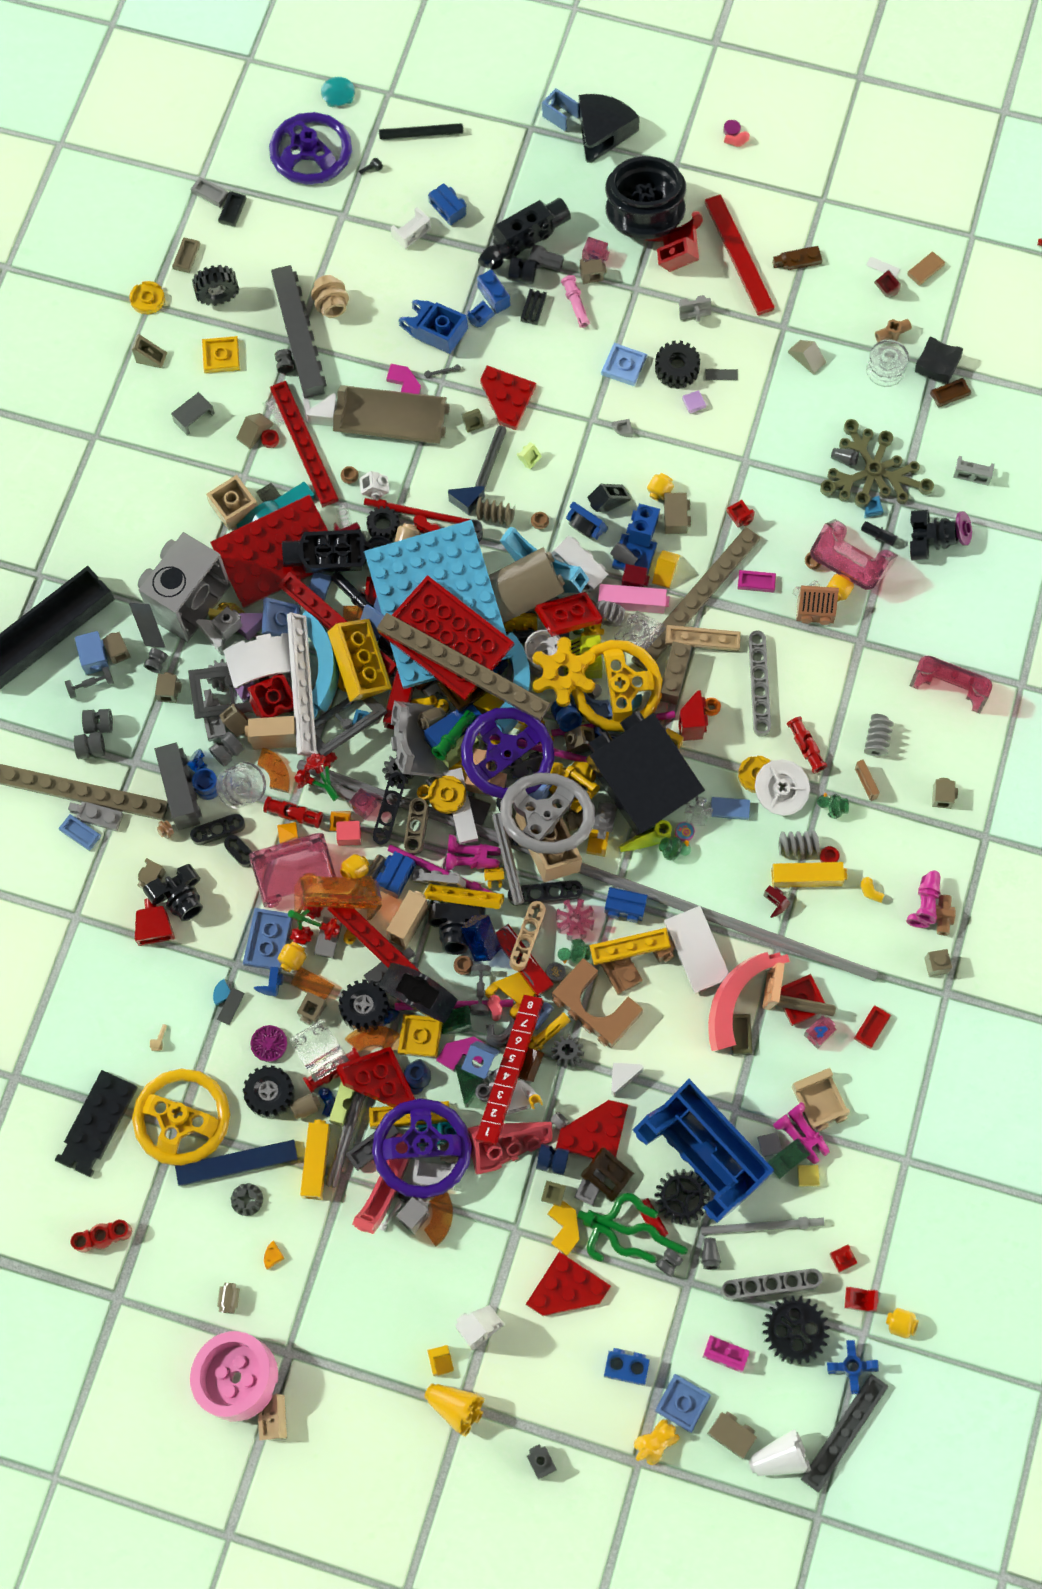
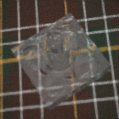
(638, 628)

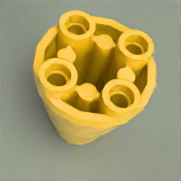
(455, 1406)

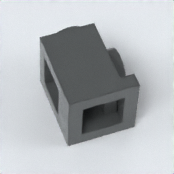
(541, 1470)

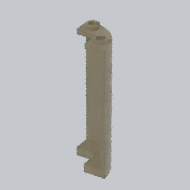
(390, 414)
(526, 584)

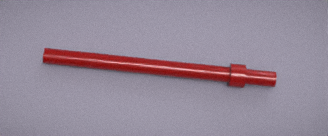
(414, 511)

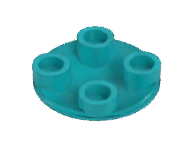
(337, 91)

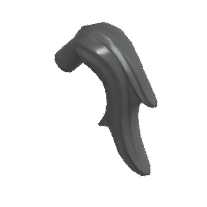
(500, 1039)

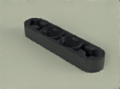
(385, 807)
(546, 896)

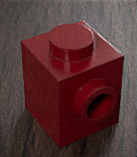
(635, 576)

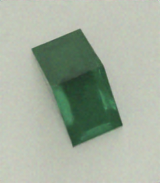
(458, 1021)
(468, 1084)
(788, 1158)

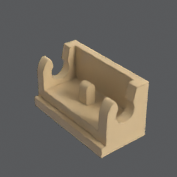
(273, 1419)

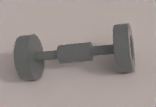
(89, 682)
(480, 1009)

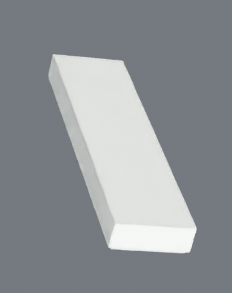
(463, 817)

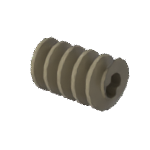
(494, 512)

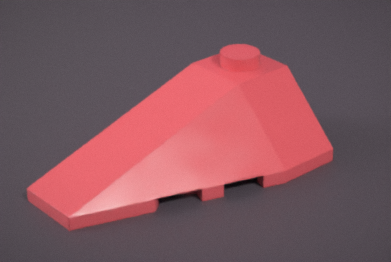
(512, 1142)

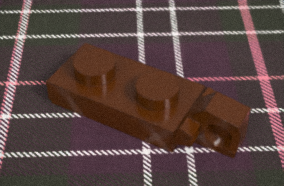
(798, 258)

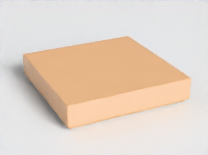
(773, 986)

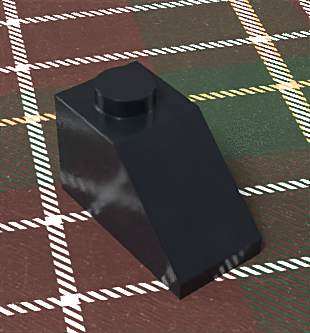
(608, 497)

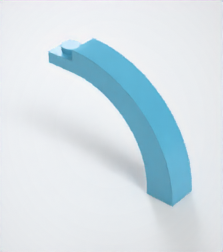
(328, 668)
(521, 678)

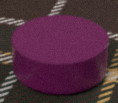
(732, 127)

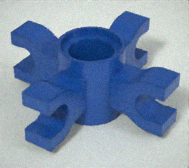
(841, 1367)

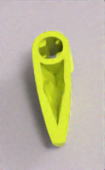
(648, 838)

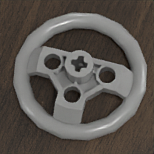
(545, 814)

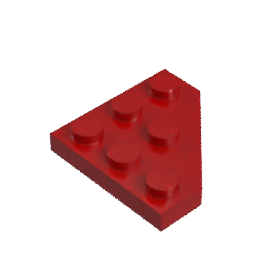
(507, 395)
(377, 1077)
(595, 1130)
(566, 1288)

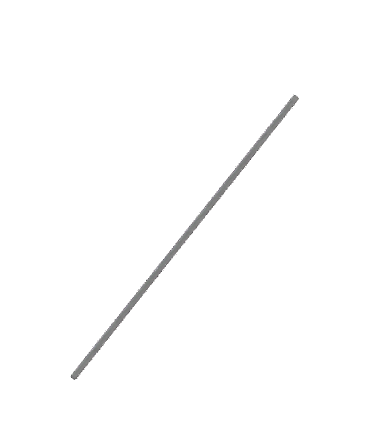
(626, 884)

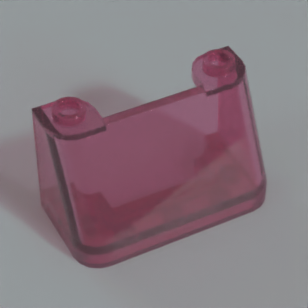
(848, 560)
(977, 684)
(283, 864)

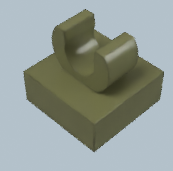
(472, 420)
(553, 1193)

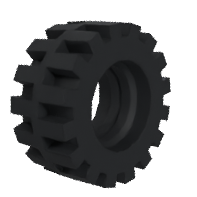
(382, 513)

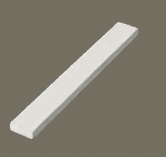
(301, 684)

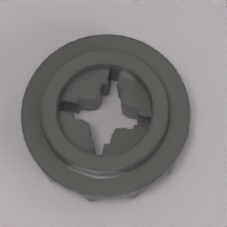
(252, 1206)

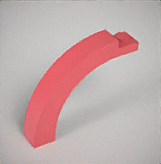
(722, 1008)
(382, 1195)

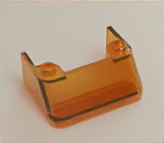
(337, 893)

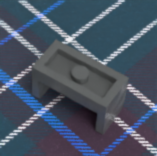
(191, 411)

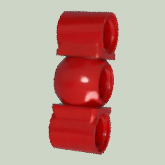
(91, 1236)

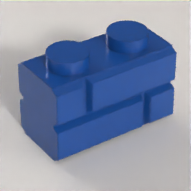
(447, 203)
(493, 291)
(396, 874)
(625, 904)

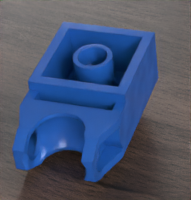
(435, 325)

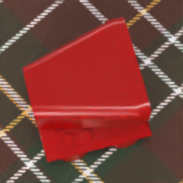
(271, 697)

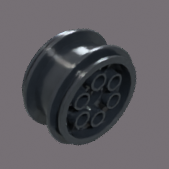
(645, 197)

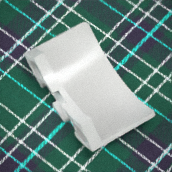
(258, 658)

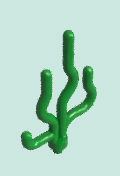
(603, 1223)

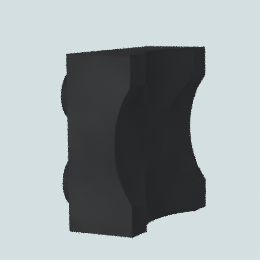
(938, 360)

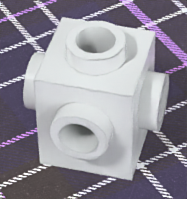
(374, 485)

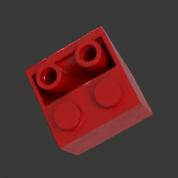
(692, 718)

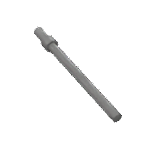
(801, 1223)

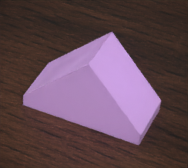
(250, 624)

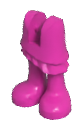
(479, 860)
(928, 892)
(811, 1139)

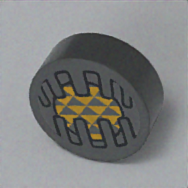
(555, 972)

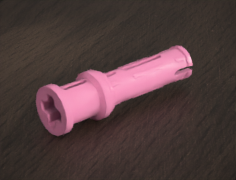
(573, 294)

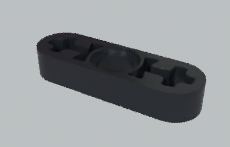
(206, 839)

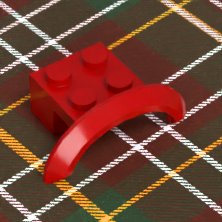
(680, 245)

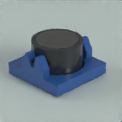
(585, 522)

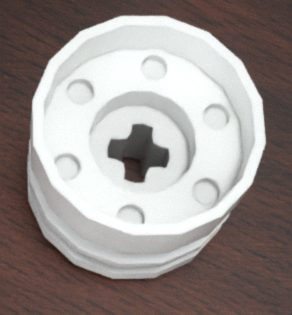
(540, 641)

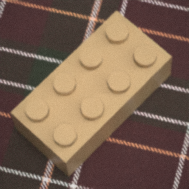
(553, 865)

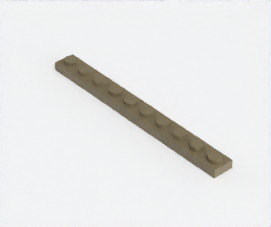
(704, 589)
(463, 667)
(83, 792)

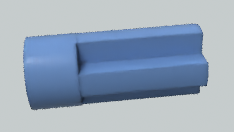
(545, 1011)

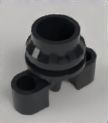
(925, 534)
(180, 892)
(450, 920)

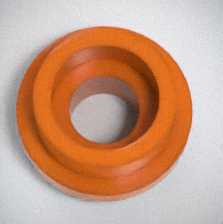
(712, 701)

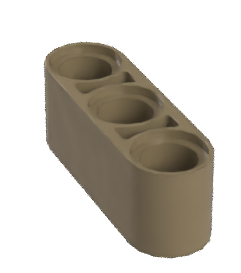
(419, 835)

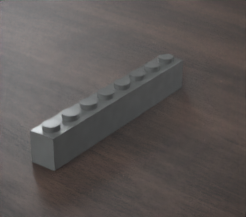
(297, 331)

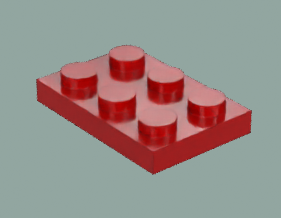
(568, 614)

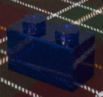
(481, 938)

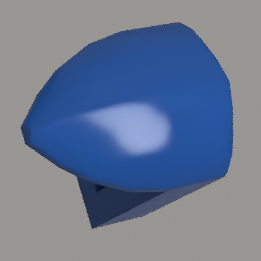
(480, 314)
(275, 980)

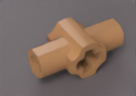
(893, 330)
(945, 915)

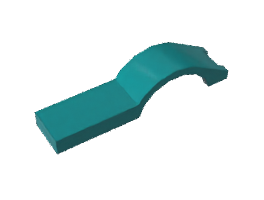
(272, 505)

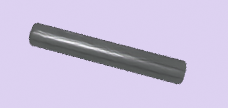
(491, 456)

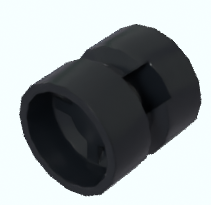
(522, 270)

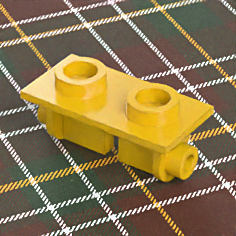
(522, 622)

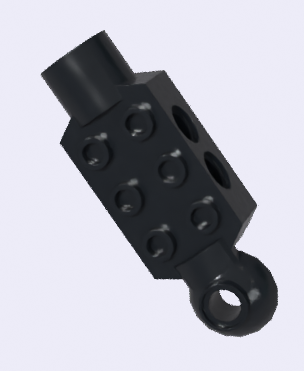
(523, 231)
(330, 551)

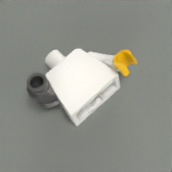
(521, 1099)

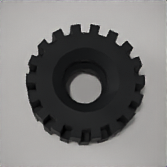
(674, 375)

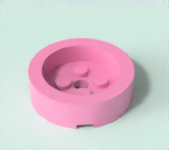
(214, 1372)

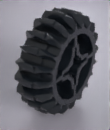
(673, 1198)

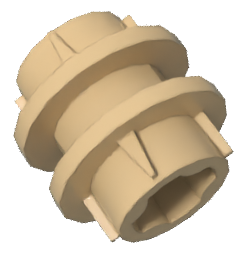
(330, 296)

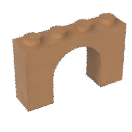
(608, 1028)

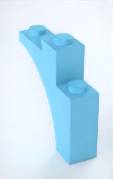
(518, 547)

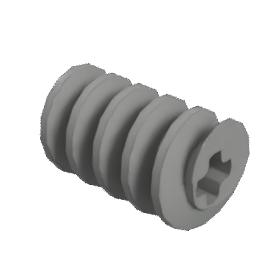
(878, 735)
(799, 842)

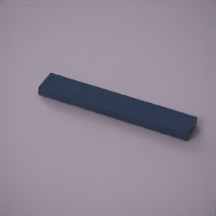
(236, 1163)

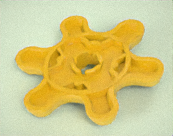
(563, 684)

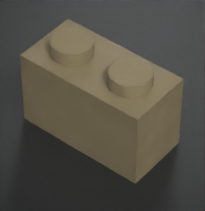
(675, 513)
(732, 1434)

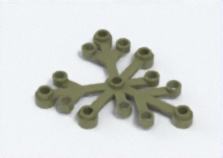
(895, 477)

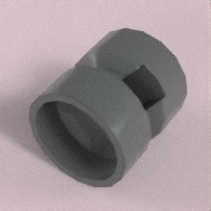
(90, 721)
(85, 746)
(226, 749)

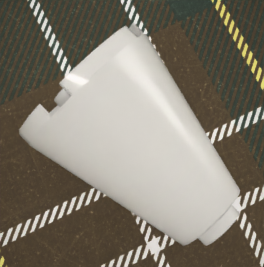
(781, 1457)

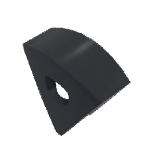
(604, 124)
(418, 992)

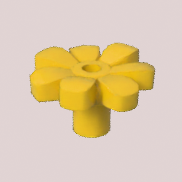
(593, 630)

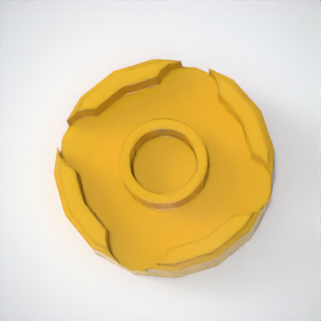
(147, 297)
(748, 771)
(447, 794)

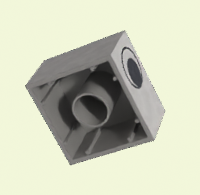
(184, 585)

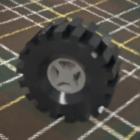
(215, 285)
(358, 998)
(268, 1081)

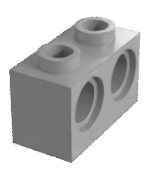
(413, 1214)

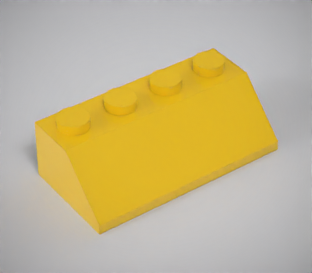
(359, 659)

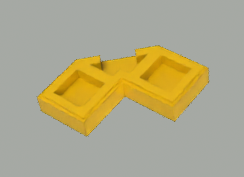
(569, 1234)

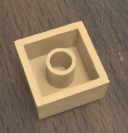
(231, 501)

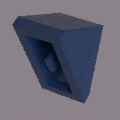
(466, 498)

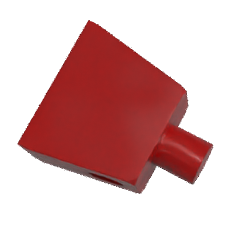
(152, 925)

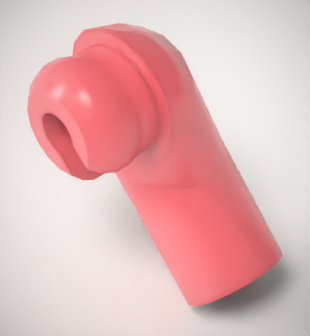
(738, 140)
(495, 1007)

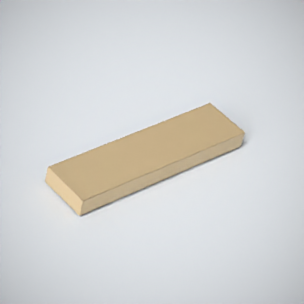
(703, 637)

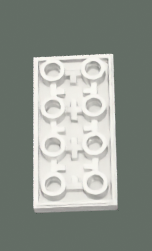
(697, 949)

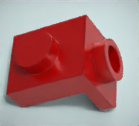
(740, 514)
(861, 1299)

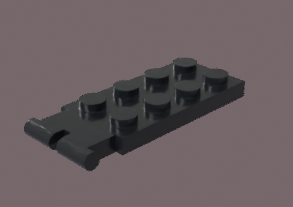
(96, 1122)

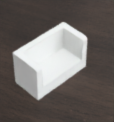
(412, 230)
(430, 1173)

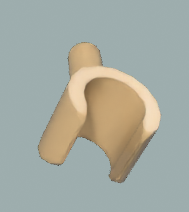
(157, 1044)

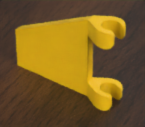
(512, 986)

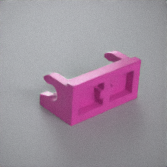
(726, 1354)

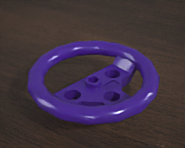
(309, 146)
(487, 727)
(420, 1110)

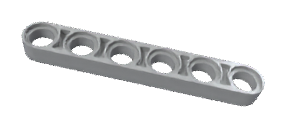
(759, 683)

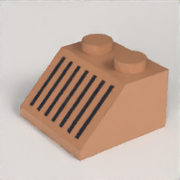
(817, 604)

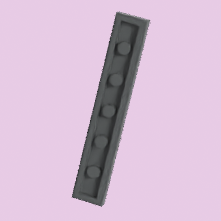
(844, 1432)

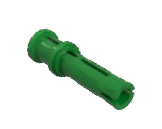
(449, 740)

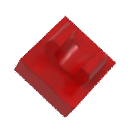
(843, 1258)

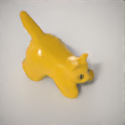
(653, 1445)

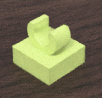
(529, 455)

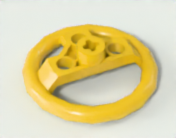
(651, 681)
(166, 1148)

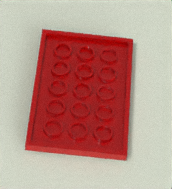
(255, 550)
(454, 624)

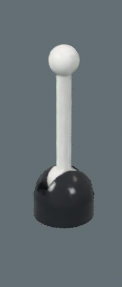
(403, 1199)

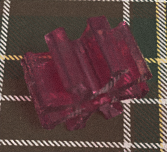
(567, 922)

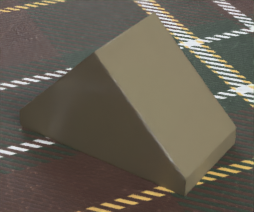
(148, 353)
(808, 355)
(252, 429)

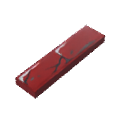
(533, 973)

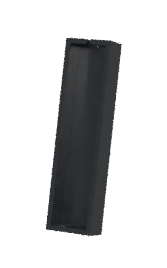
(51, 622)

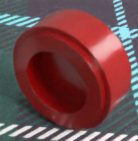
(270, 438)
(829, 854)

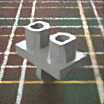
(695, 308)

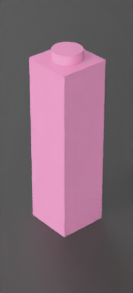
(635, 598)

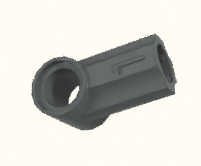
(545, 258)

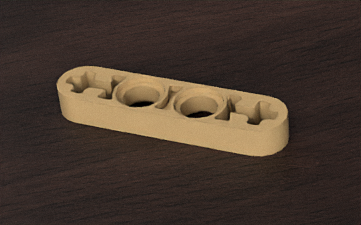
(527, 935)

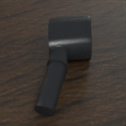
(375, 163)

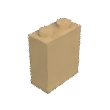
(271, 732)
(407, 919)

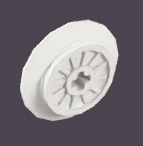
(795, 789)

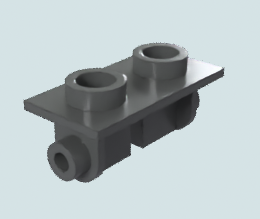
(520, 766)

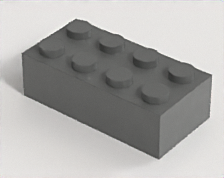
(178, 786)

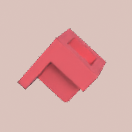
(348, 833)

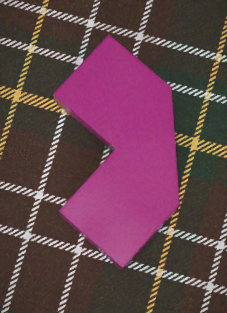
(402, 375)
(454, 1052)

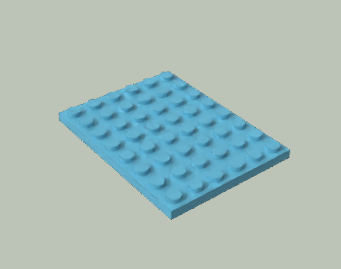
(449, 558)

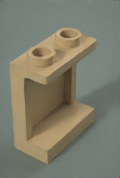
(821, 1100)

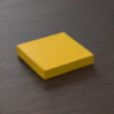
(220, 354)
(419, 1036)

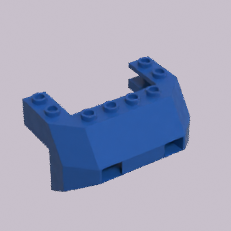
(709, 1146)

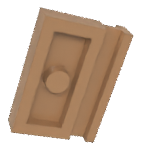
(622, 974)

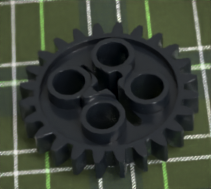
(808, 1315)

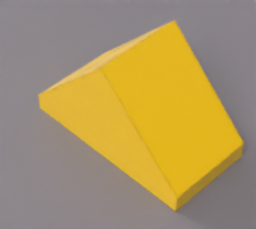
(665, 569)

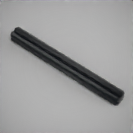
(420, 131)

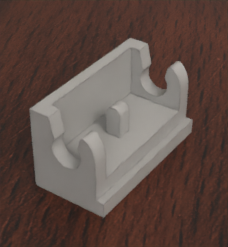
(973, 472)

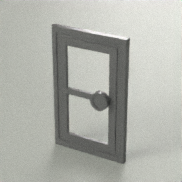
(196, 692)
(351, 730)

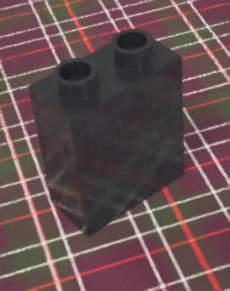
(643, 771)

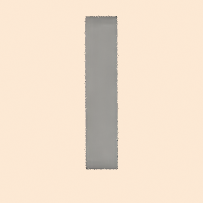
(779, 1278)

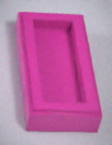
(756, 581)

